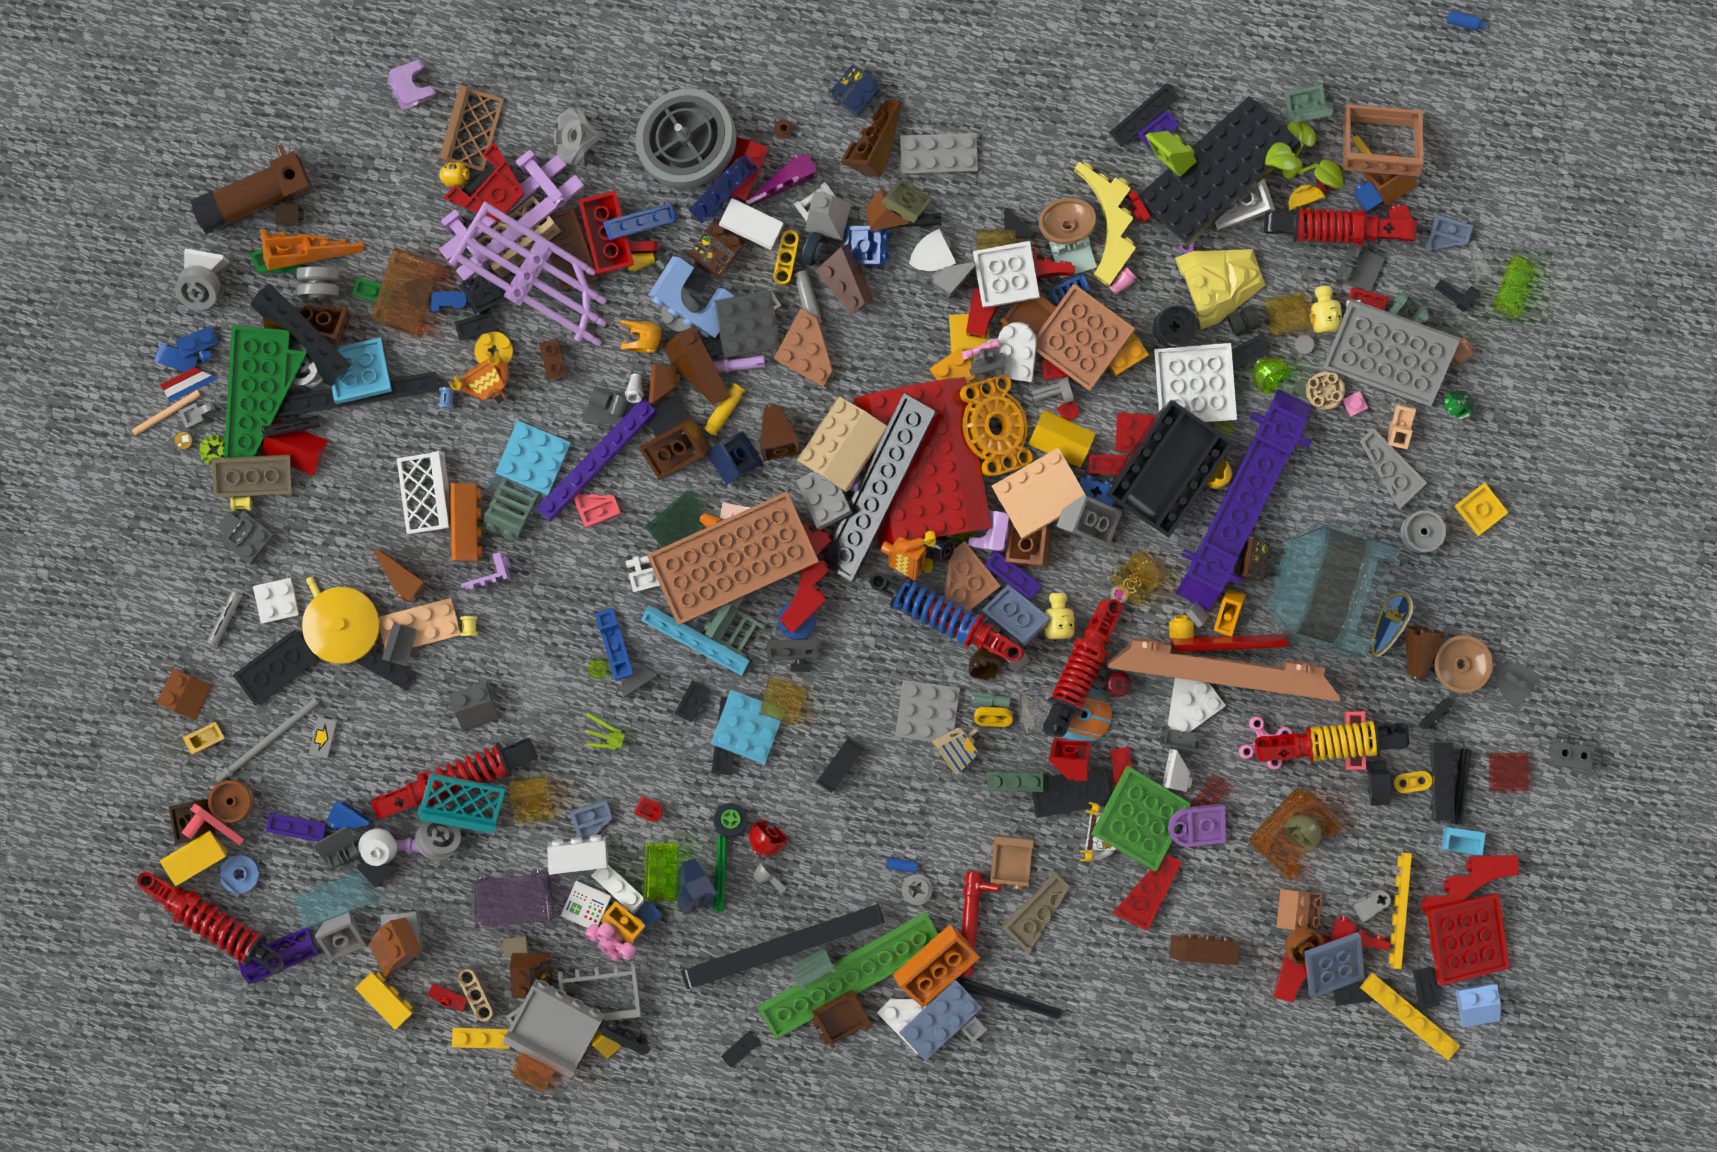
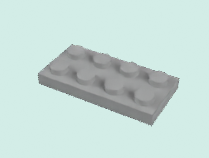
(938, 153)

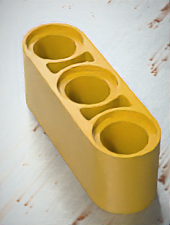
(790, 249)

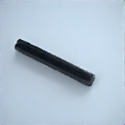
(1461, 785)

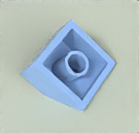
(1478, 1004)

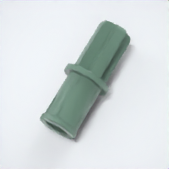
(990, 699)

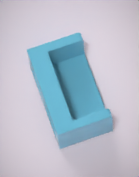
(1463, 841)

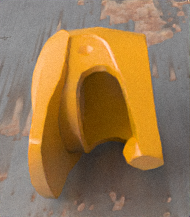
(648, 334)

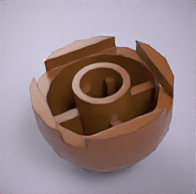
(1301, 941)

